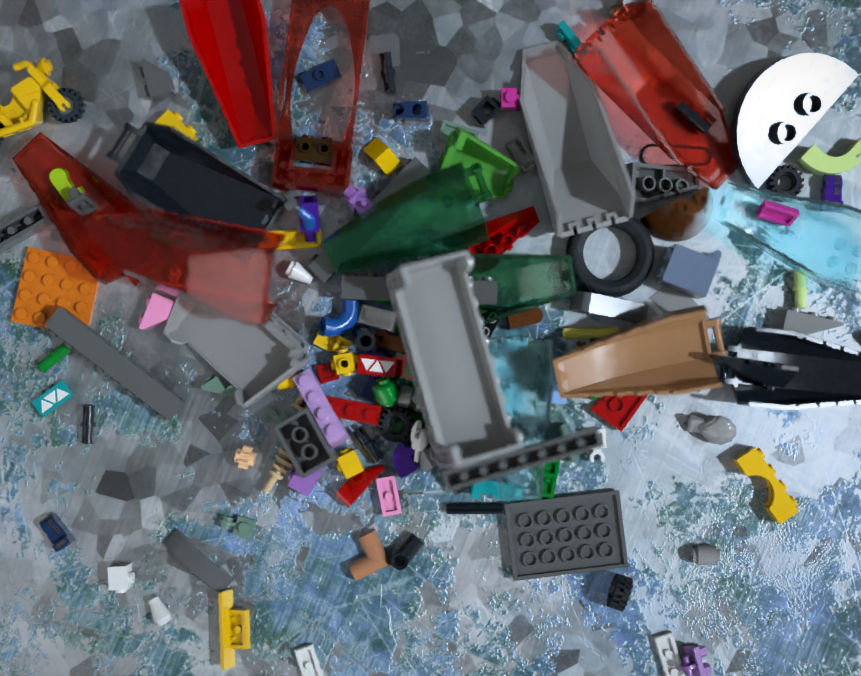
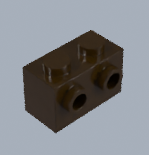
(314, 150)

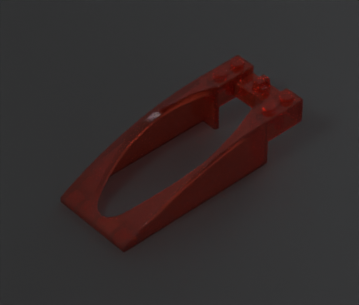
(285, 172)

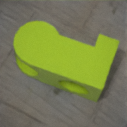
(62, 182)

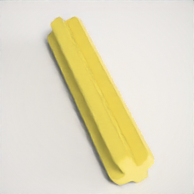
(592, 332)

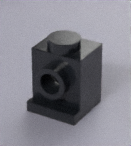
(487, 103)

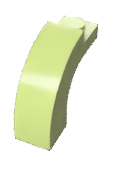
(820, 163)

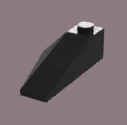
(761, 372)

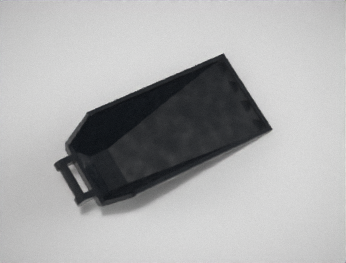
(190, 180)

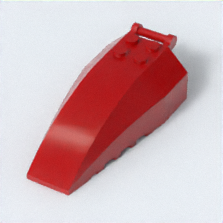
(236, 58)

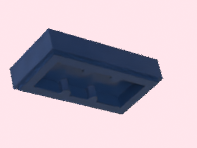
(320, 76)

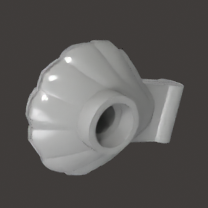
(714, 429)

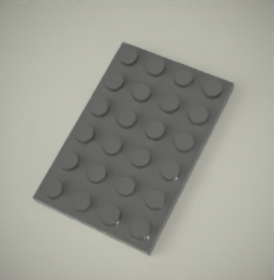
(566, 535)

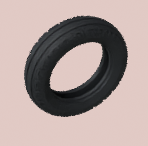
(629, 283)

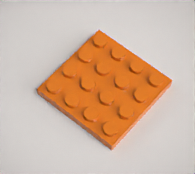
(53, 282)

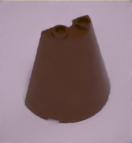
(681, 218)

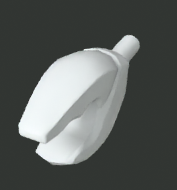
(419, 439)

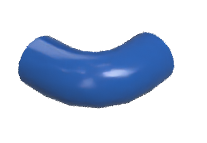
(343, 322)

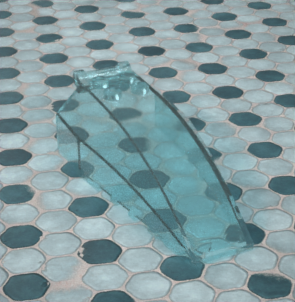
(818, 244)
(527, 385)

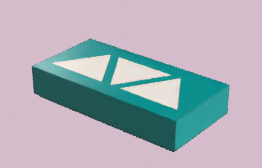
(53, 398)

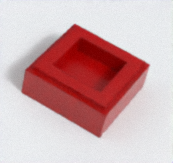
(326, 373)

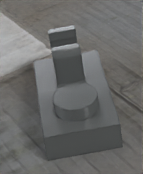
(81, 202)

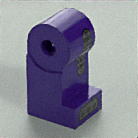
(832, 188)

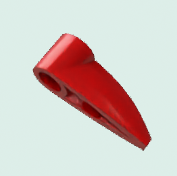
(357, 485)

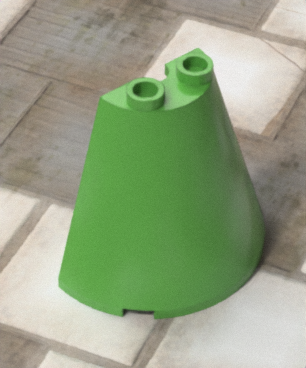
(496, 167)

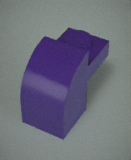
(403, 460)

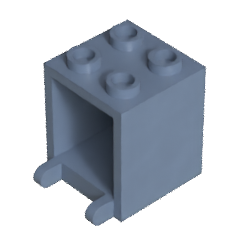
(687, 270)

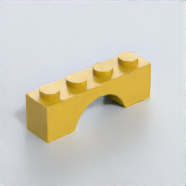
(779, 504)

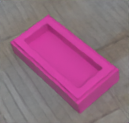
(777, 213)

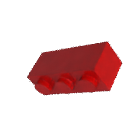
(355, 410)

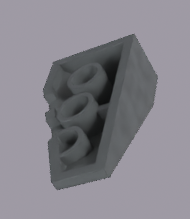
(659, 181)

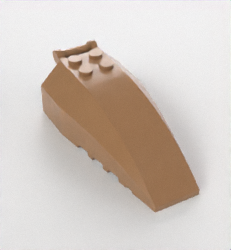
(650, 357)

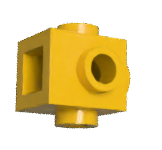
(349, 356)

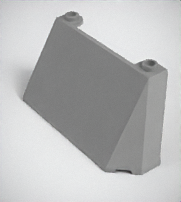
(245, 355)

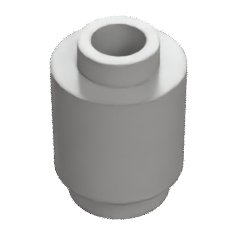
(705, 555)

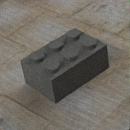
(305, 443)

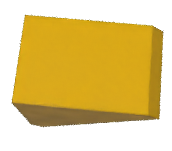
(382, 157)

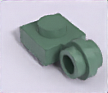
(243, 526)

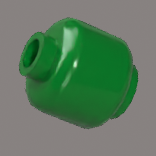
(386, 391)

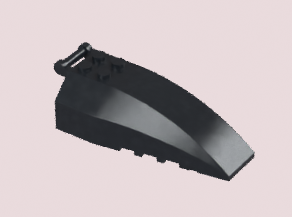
(825, 376)

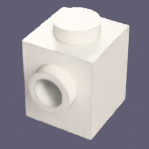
(120, 577)

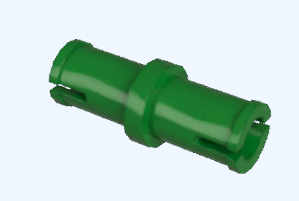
(54, 357)

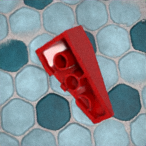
(506, 231)

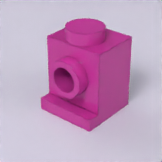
(509, 100)

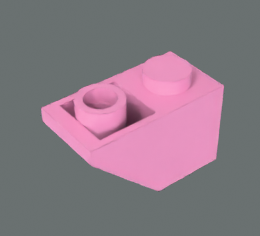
(157, 311)

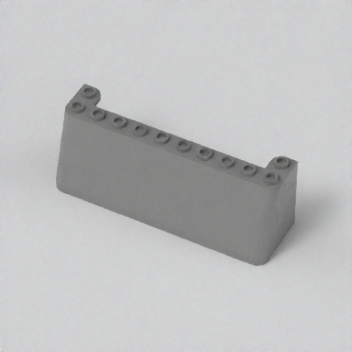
(451, 360)

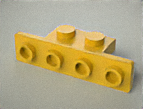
(233, 629)

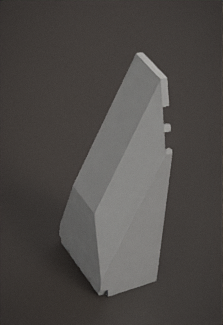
(572, 143)

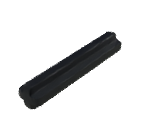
(474, 508)

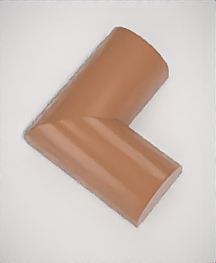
(374, 558)

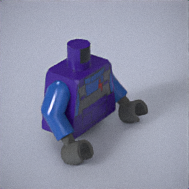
(307, 210)

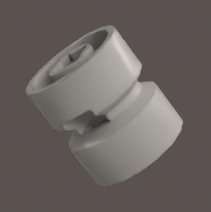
(409, 398)

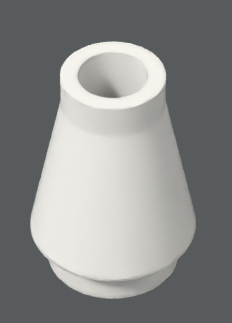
(298, 272)
(159, 611)

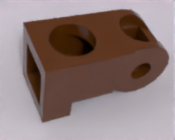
(525, 318)
(389, 342)

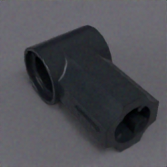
(407, 550)

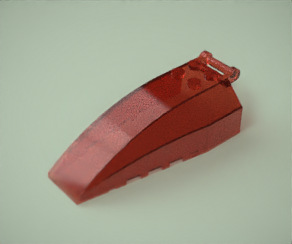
(35, 164)

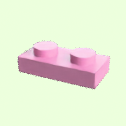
(388, 495)

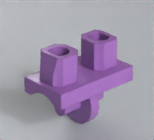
(357, 199)
(693, 662)

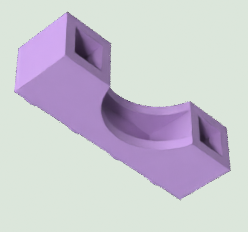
(320, 408)

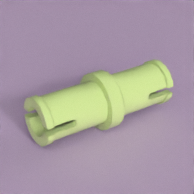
(799, 290)

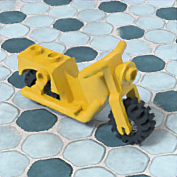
(28, 99)

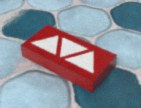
(377, 366)

